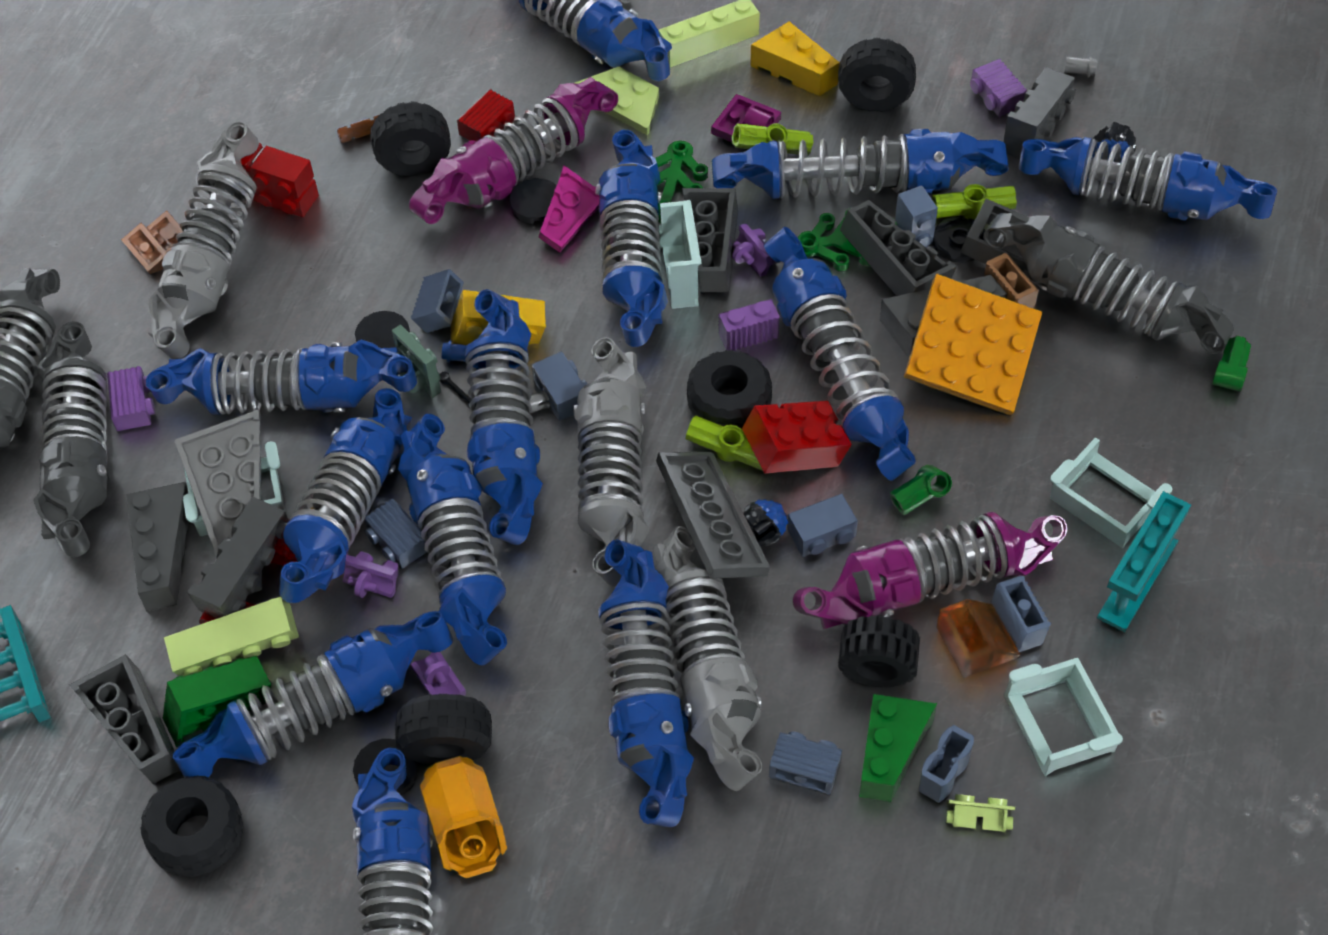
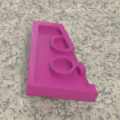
(569, 209)

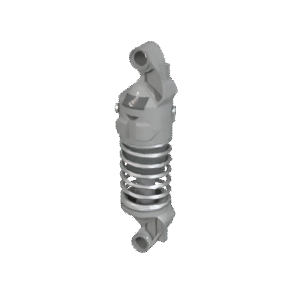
(201, 259)
(611, 452)
(714, 676)

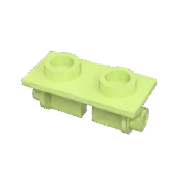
(993, 813)

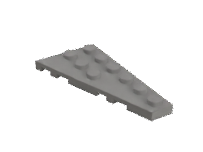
(224, 472)

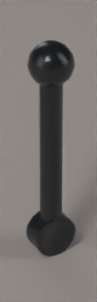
(445, 378)

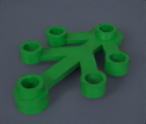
(679, 154)
(815, 244)

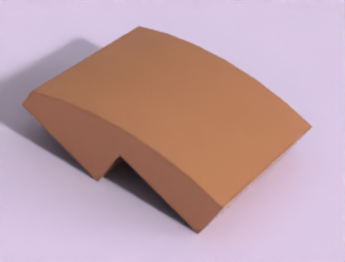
(153, 242)

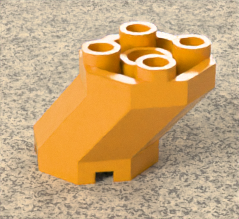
(463, 816)

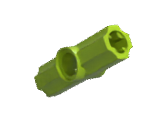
(747, 136)
(971, 200)
(715, 437)

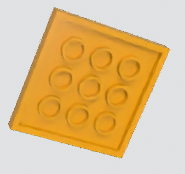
(973, 344)

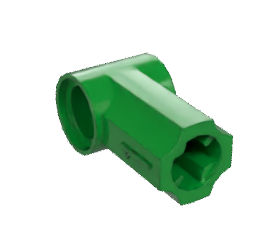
(1232, 367)
(919, 489)

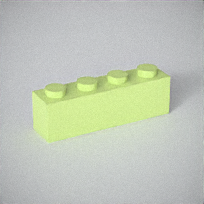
(711, 31)
(232, 637)

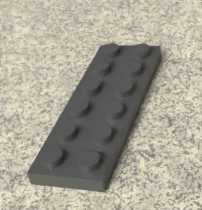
(712, 515)

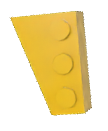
(796, 57)
(469, 324)

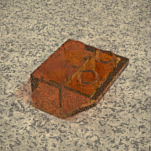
(975, 636)

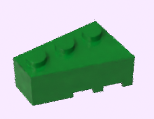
(199, 697)
(892, 742)

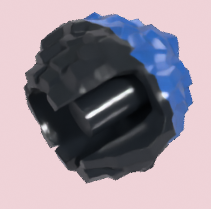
(1116, 134)
(766, 521)

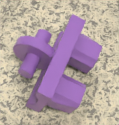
(750, 249)
(371, 577)
(437, 675)

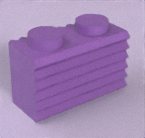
(997, 87)
(749, 325)
(129, 399)

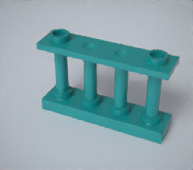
(1143, 561)
(25, 676)

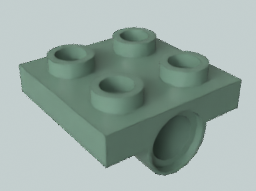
(422, 359)

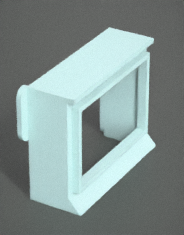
(680, 252)
(269, 463)
(1071, 470)
(1033, 679)

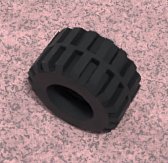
(879, 651)

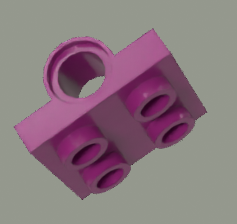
(743, 111)

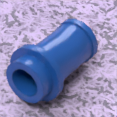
(453, 352)

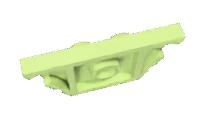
(635, 97)

